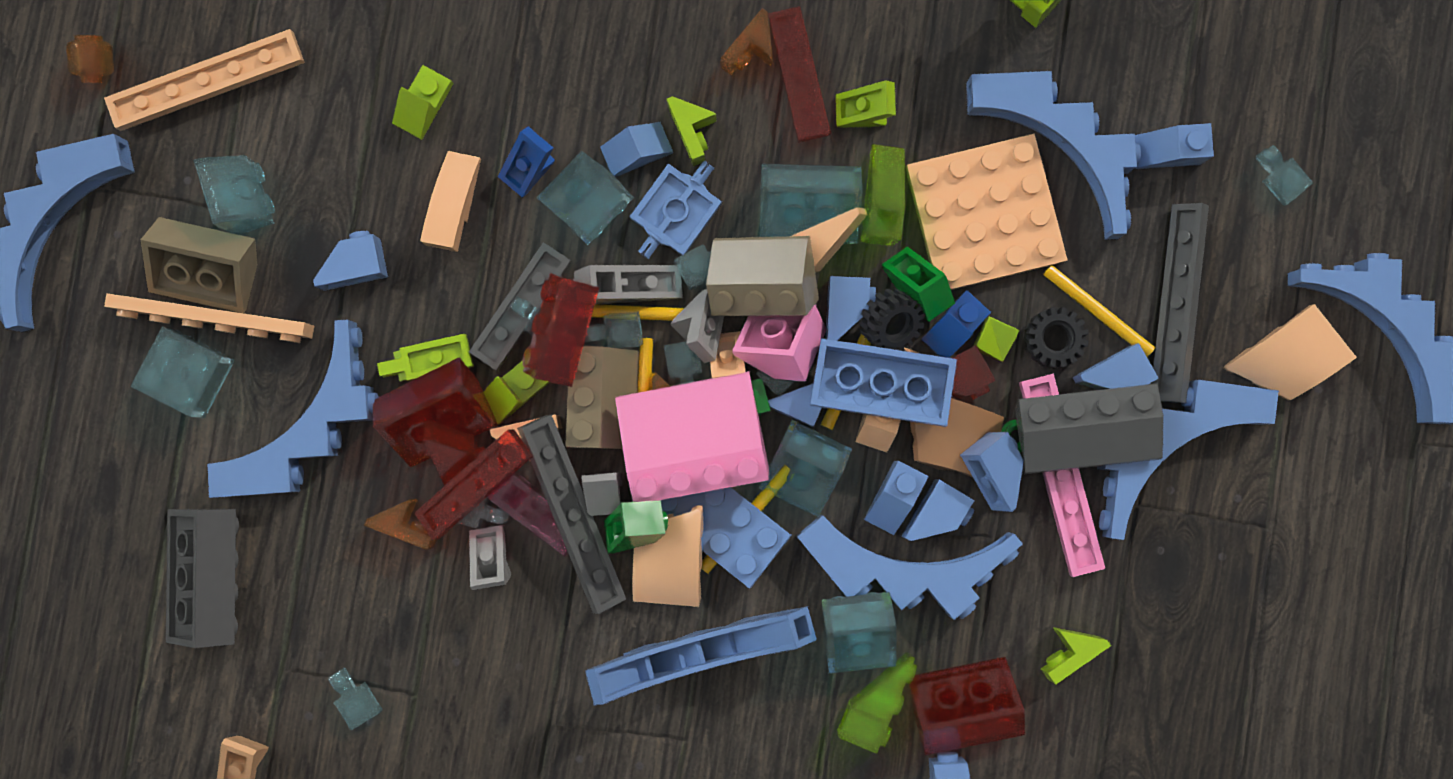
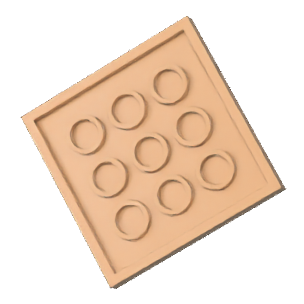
(987, 212)

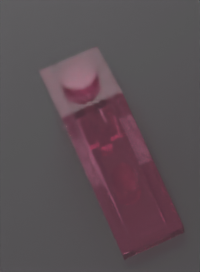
(530, 508)

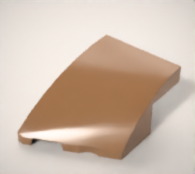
(942, 446)

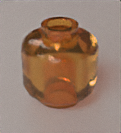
(89, 58)

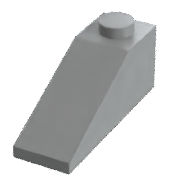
(632, 282)

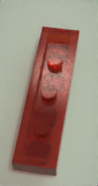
(799, 74)
(473, 484)

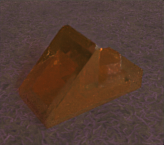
(753, 38)
(395, 523)

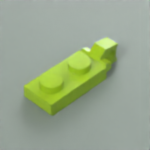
(422, 358)

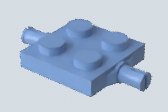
(676, 210)

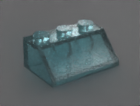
(806, 196)

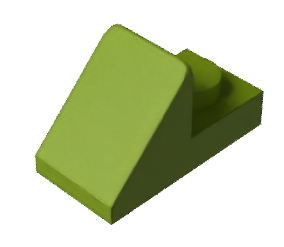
(422, 101)
(866, 105)
(687, 120)
(511, 392)
(1080, 651)

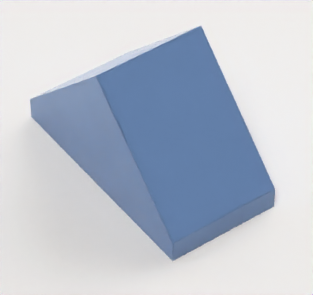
(636, 147)
(797, 405)

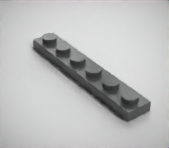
(1180, 300)
(570, 514)

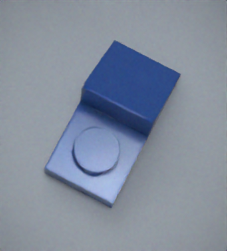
(526, 162)
(956, 325)

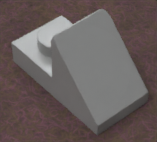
(699, 327)
(602, 493)
(488, 558)

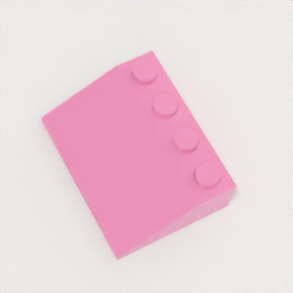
(692, 438)

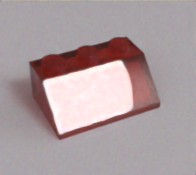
(560, 329)
(443, 396)
(967, 706)

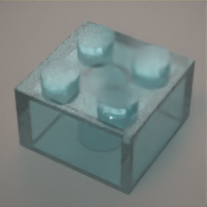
(182, 373)
(859, 632)

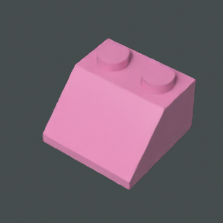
(781, 344)

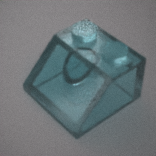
(235, 193)
(585, 197)
(814, 467)

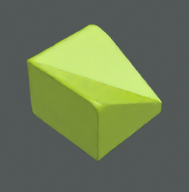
(995, 338)

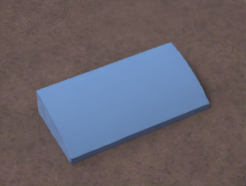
(883, 382)

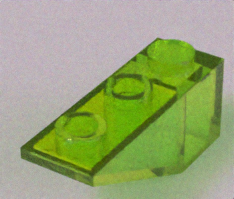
(885, 196)
(871, 709)

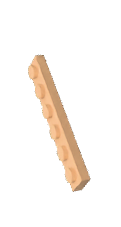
(204, 80)
(195, 317)

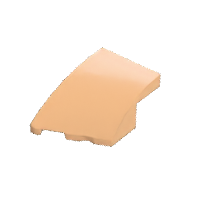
(1294, 355)
(672, 566)

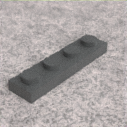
(506, 325)

